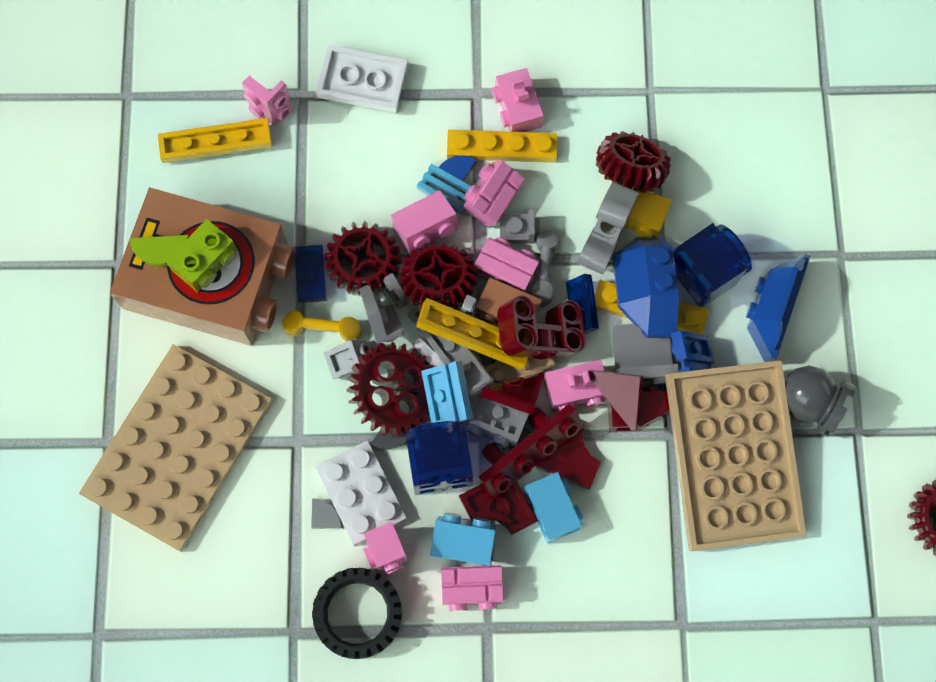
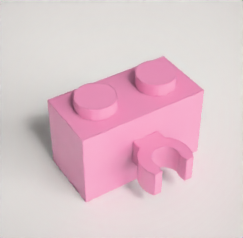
(518, 101)
(573, 386)

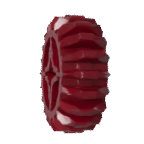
(633, 161)
(342, 248)
(454, 269)
(923, 508)

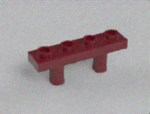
(547, 437)

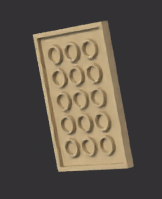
(176, 447)
(735, 455)

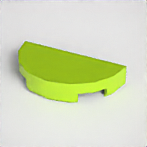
(156, 250)

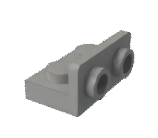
(382, 318)
(495, 422)

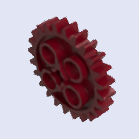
(389, 414)

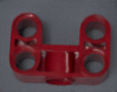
(524, 337)

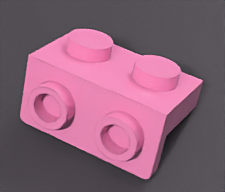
(265, 103)

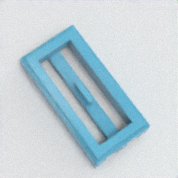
(434, 170)

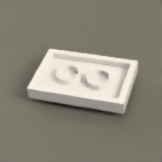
(361, 78)
(360, 491)

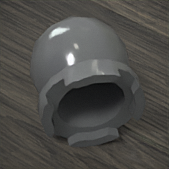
(816, 397)

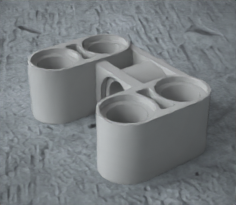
(605, 235)

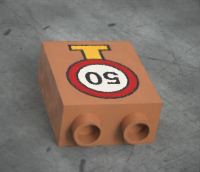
(239, 295)

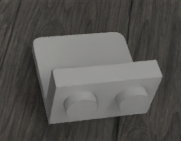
(641, 355)

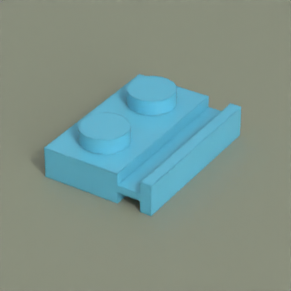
(447, 393)

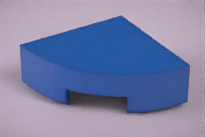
(459, 166)

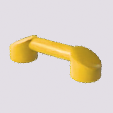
(295, 324)

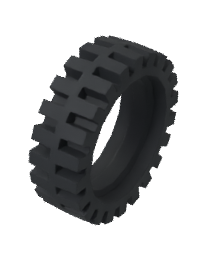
(331, 587)

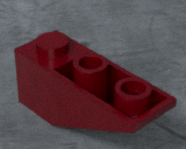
(653, 407)

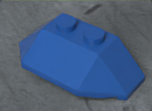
(648, 286)
(774, 305)

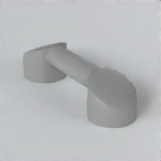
(546, 243)

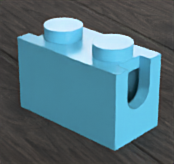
(553, 507)
(463, 539)

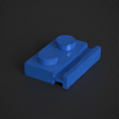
(692, 350)

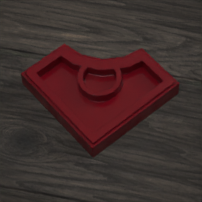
(572, 462)
(508, 509)

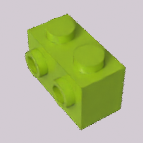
(202, 256)

